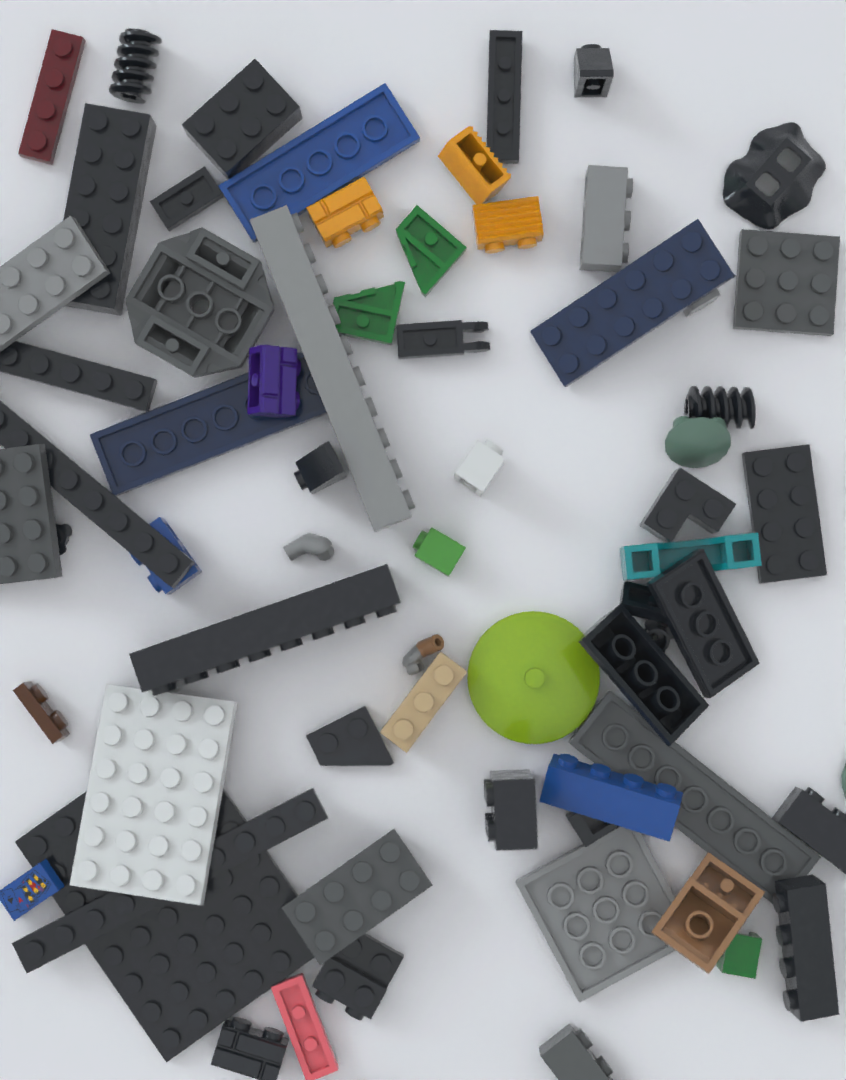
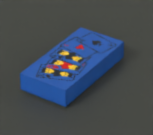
(30, 889)

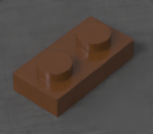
(50, 721)

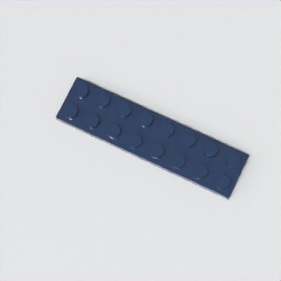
(193, 431)

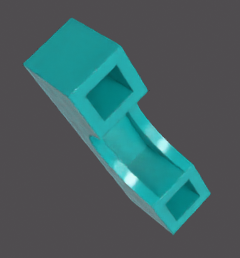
(723, 553)

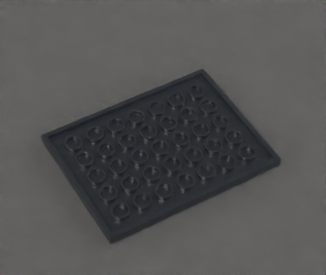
(185, 962)

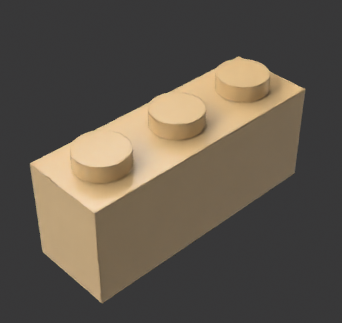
(423, 701)

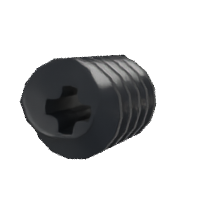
(132, 65)
(722, 405)

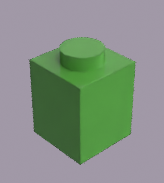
(438, 550)

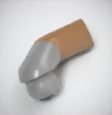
(420, 650)

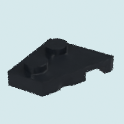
(350, 742)

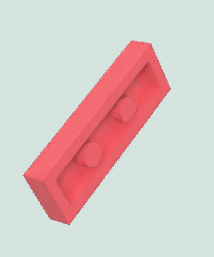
(304, 1027)

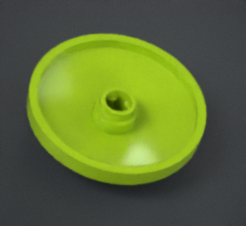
(532, 678)

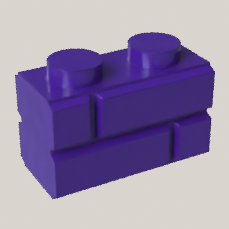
(273, 381)

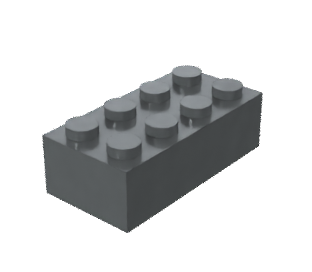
(357, 896)

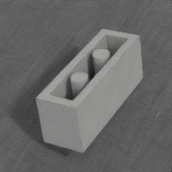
(605, 218)

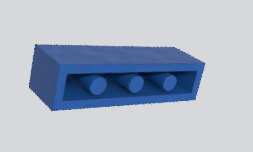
(611, 796)

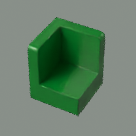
(741, 956)

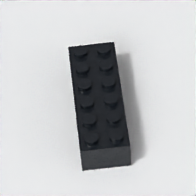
(109, 195)

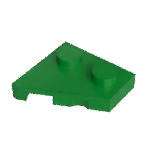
(428, 248)

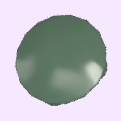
(697, 441)

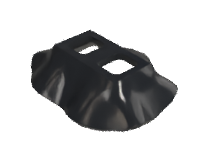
(795, 187)

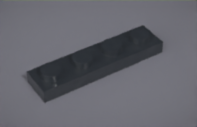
(504, 95)

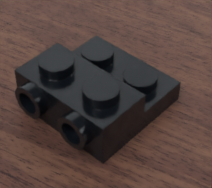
(358, 976)

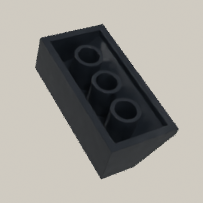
(643, 673)

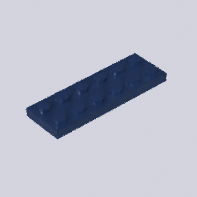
(632, 303)

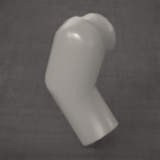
(312, 544)

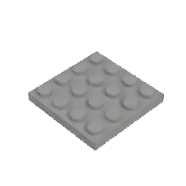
(600, 909)

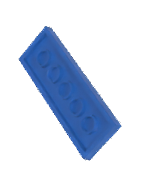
(322, 159)

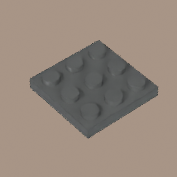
(786, 282)

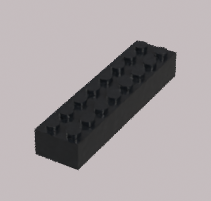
(265, 628)

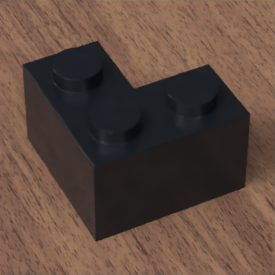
(683, 499)

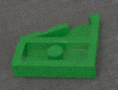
(370, 313)

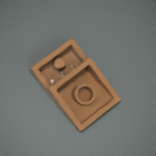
(708, 913)

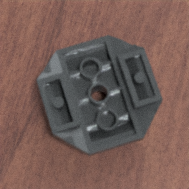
(180, 275)

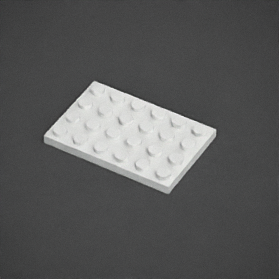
(154, 794)

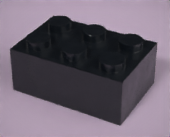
(242, 120)
(513, 810)

